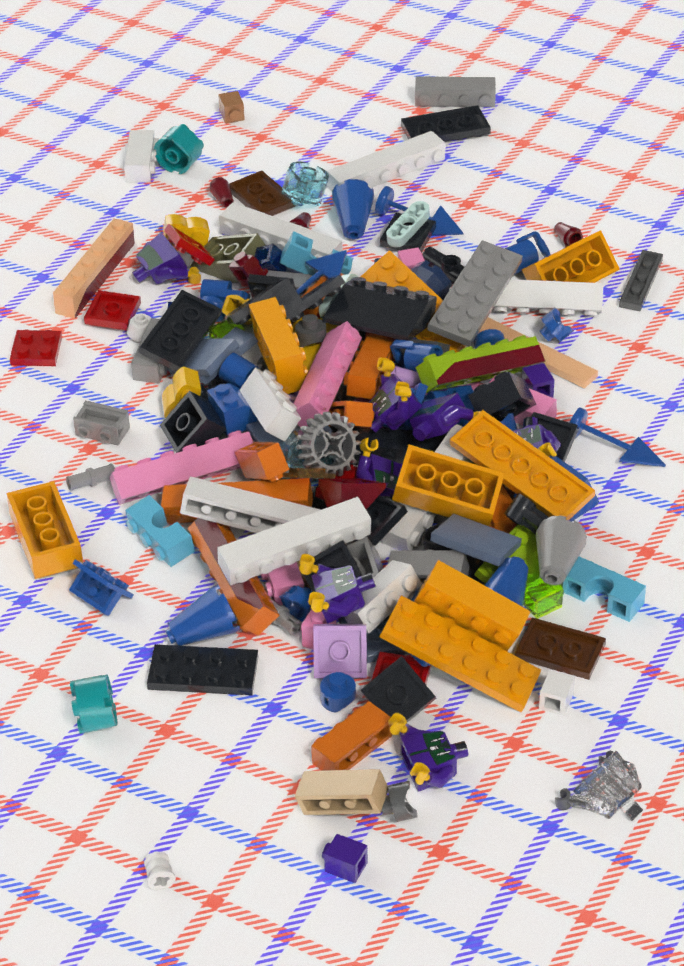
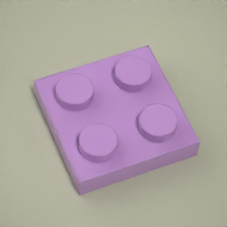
(340, 649)

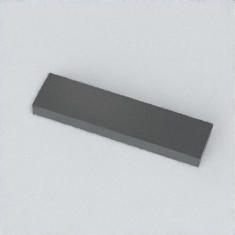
(641, 280)

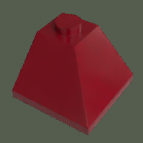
(344, 489)

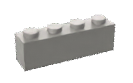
(454, 91)

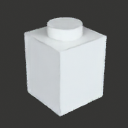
(557, 692)

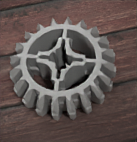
(314, 432)

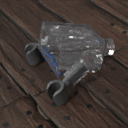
(606, 789)

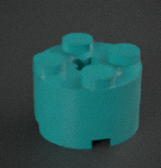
(178, 149)
(93, 703)

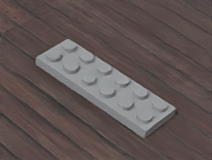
(475, 293)

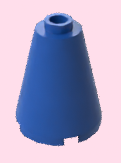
(353, 206)
(510, 579)
(203, 620)

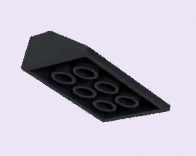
(382, 309)

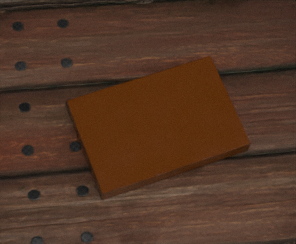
(261, 194)
(560, 648)

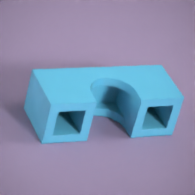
(299, 250)
(168, 543)
(623, 593)

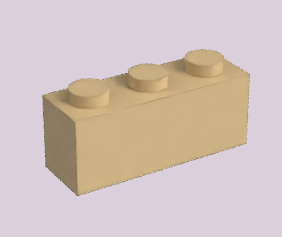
(341, 792)

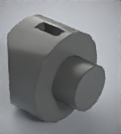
(310, 330)
(397, 803)

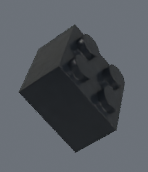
(503, 396)
(192, 422)

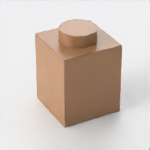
(231, 107)

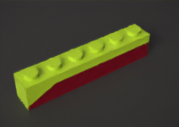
(479, 364)

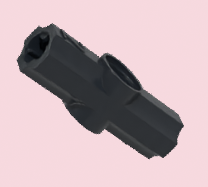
(448, 264)

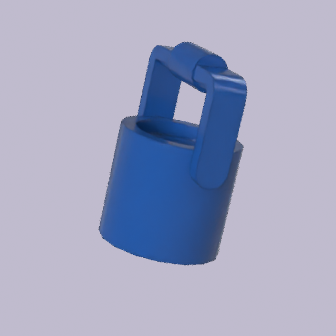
(528, 250)
(220, 289)
(413, 354)
(236, 370)

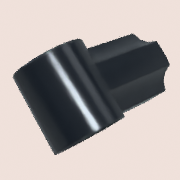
(525, 513)

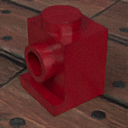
(245, 265)

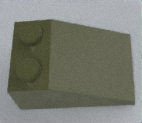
(224, 250)

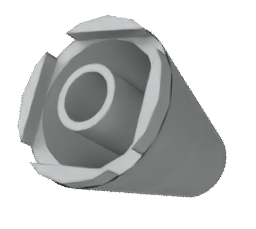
(558, 547)

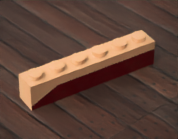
(93, 268)

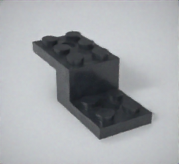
(289, 298)

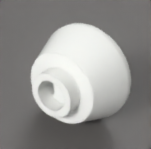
(138, 326)

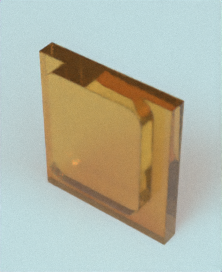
(308, 473)

